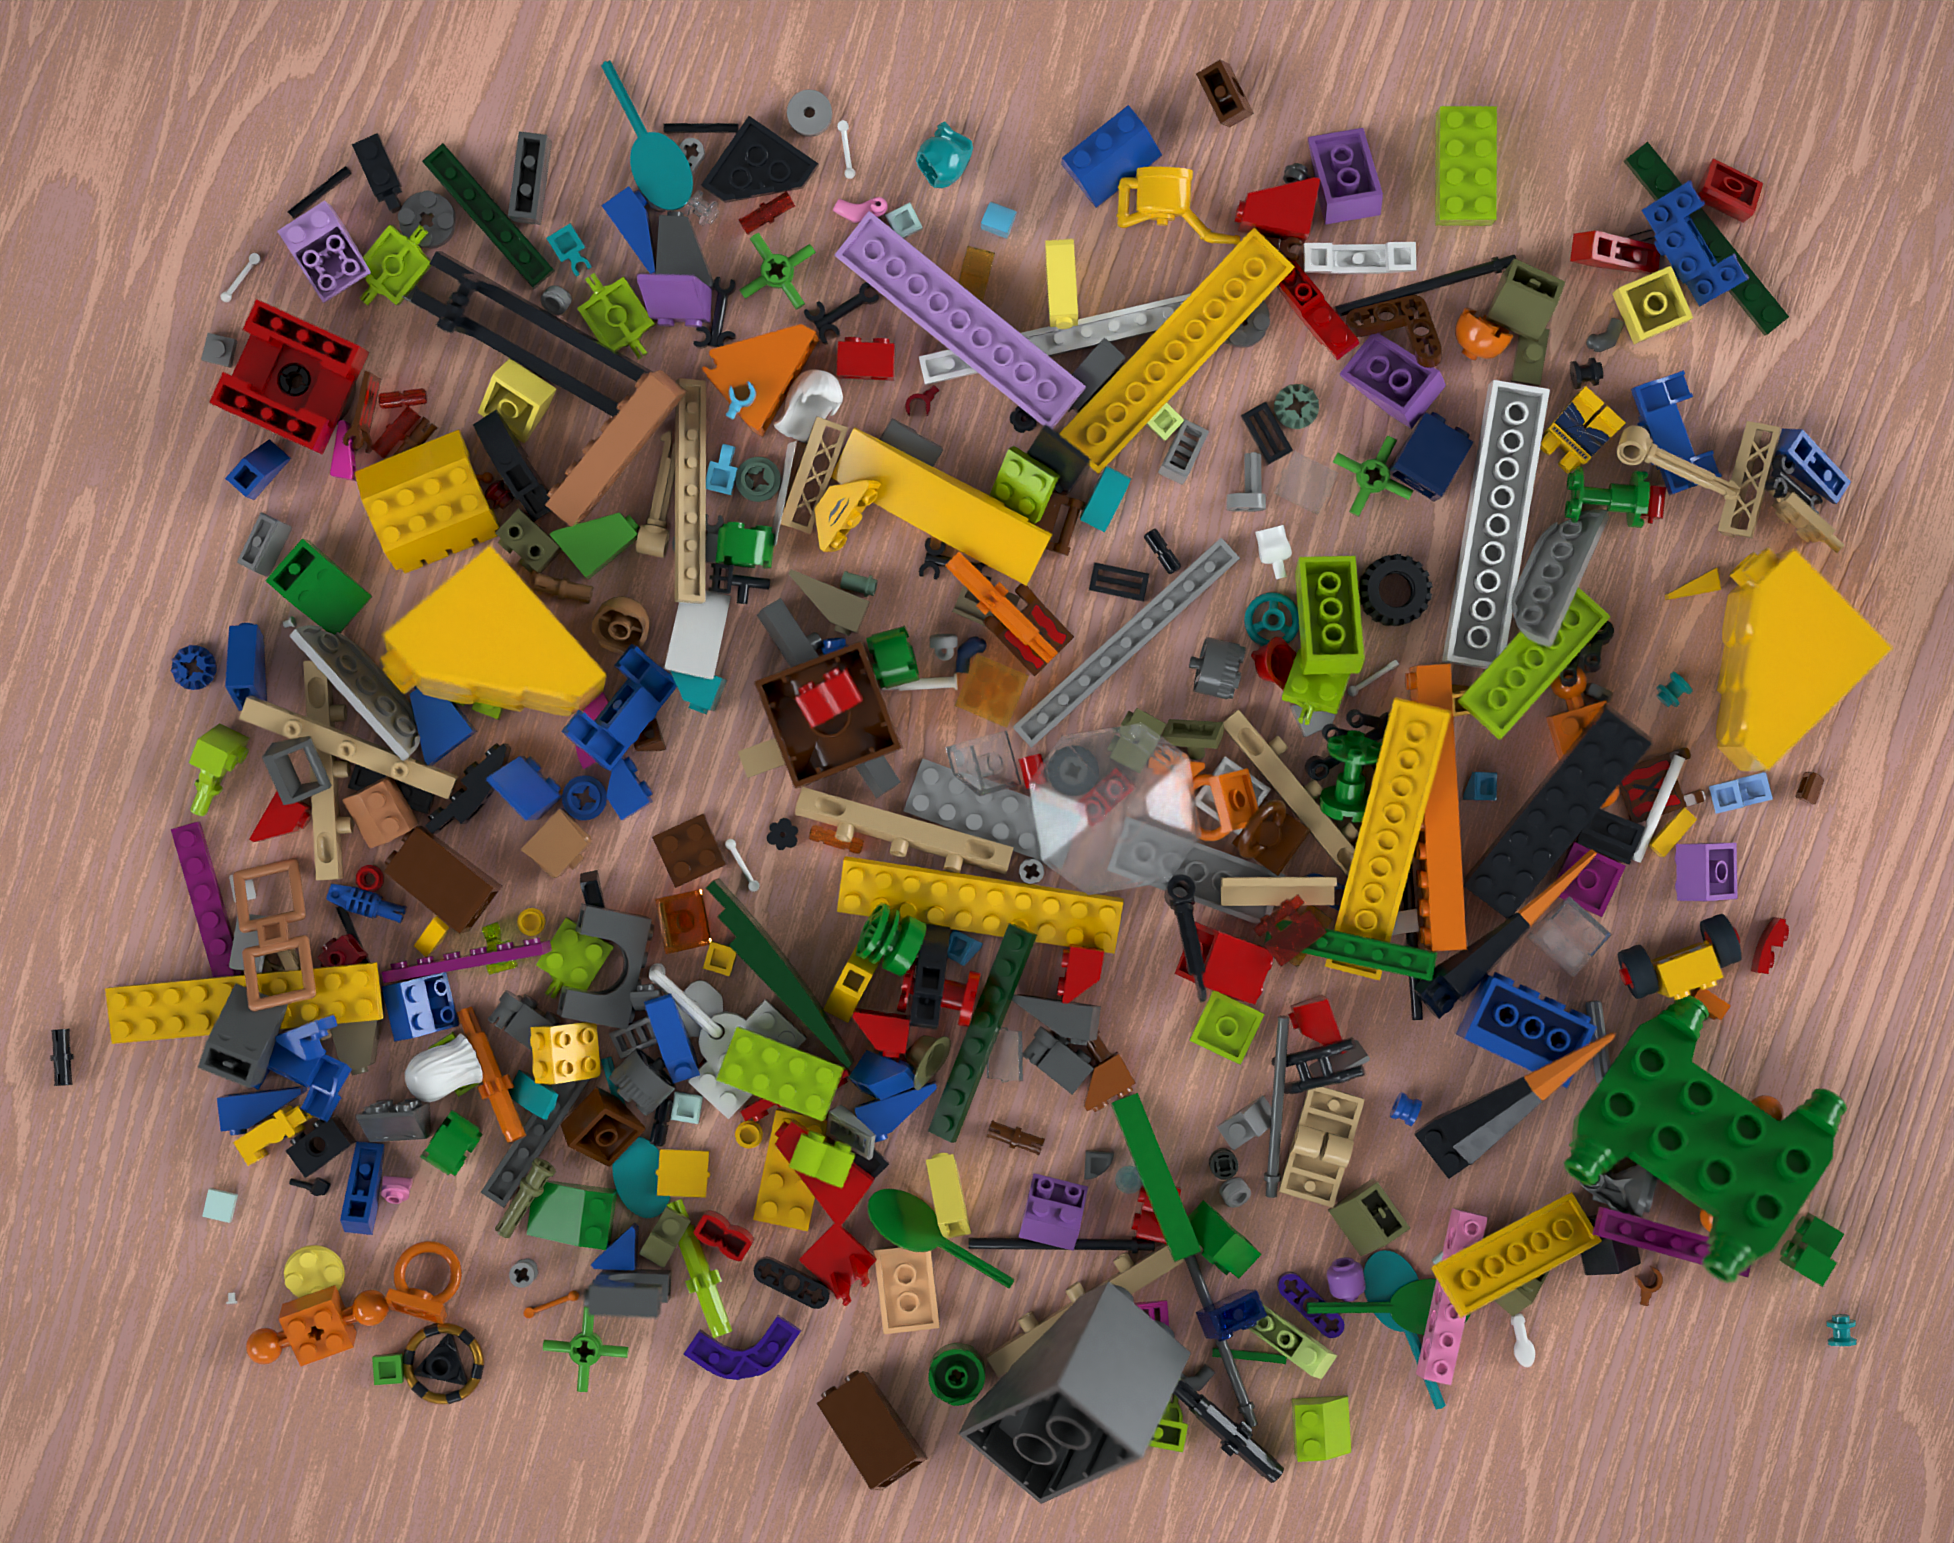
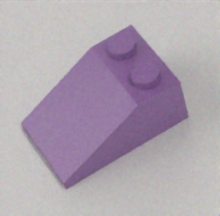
(1347, 174)
(676, 299)
(1393, 379)

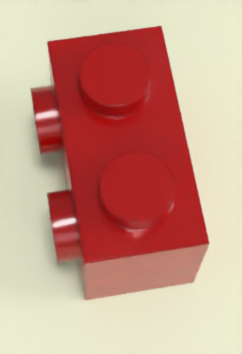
(866, 359)

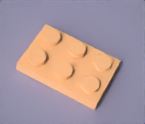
(906, 1290)

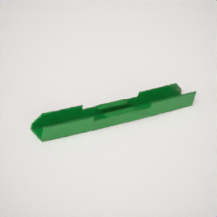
(1254, 1356)

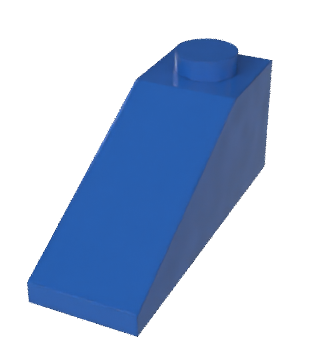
(633, 222)
(1812, 464)
(672, 1038)
(248, 1109)
(889, 1113)
(363, 1189)

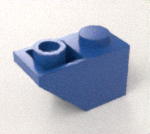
(258, 469)
(626, 791)
(881, 1075)

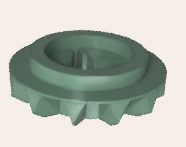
(1290, 417)
(755, 466)

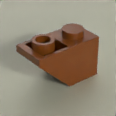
(1107, 1080)

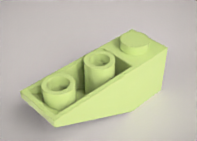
(1294, 1344)

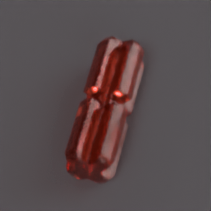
(397, 399)

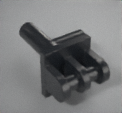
(731, 579)

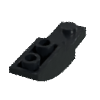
(513, 464)
(469, 802)
(930, 977)

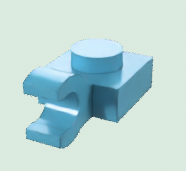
(721, 475)

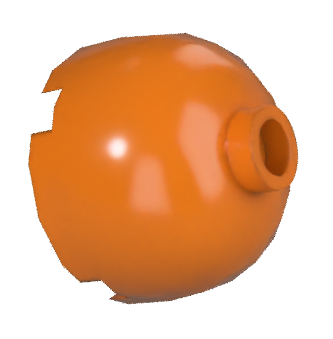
(1480, 336)

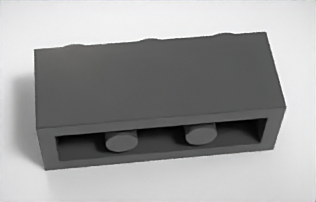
(529, 178)

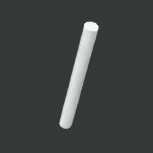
(1658, 807)

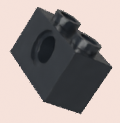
(307, 1157)

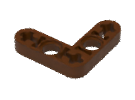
(1402, 318)

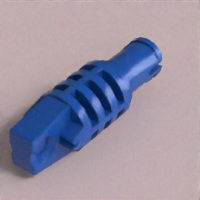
(364, 902)

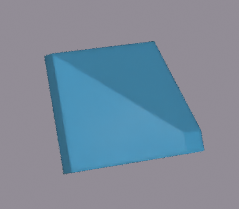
(1481, 786)
(962, 947)

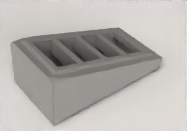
(1173, 472)
(620, 1044)
(839, 1128)

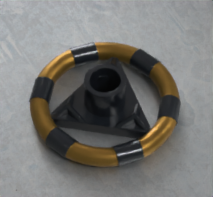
(443, 1363)

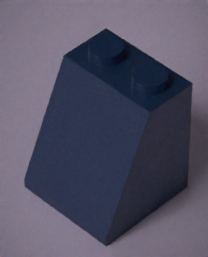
(1431, 456)

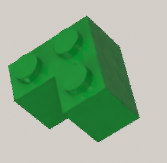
(1222, 1242)
(1812, 1249)

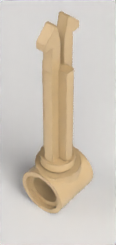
(1648, 452)
(654, 536)

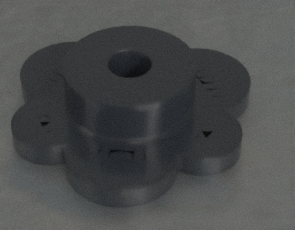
(774, 837)

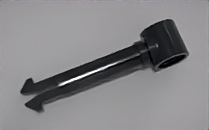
(1184, 910)

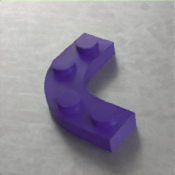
(747, 1362)

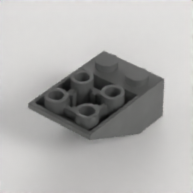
(242, 1040)
(396, 1122)

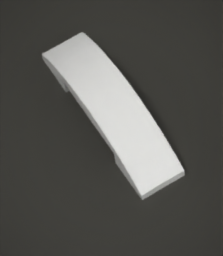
(1359, 258)

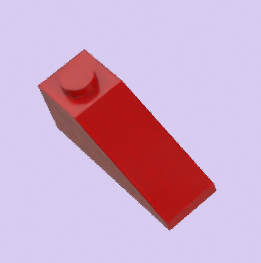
(1614, 252)

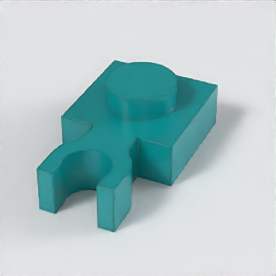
(567, 245)

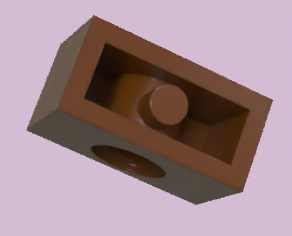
(1224, 93)

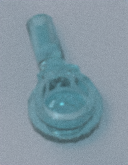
(1128, 1179)

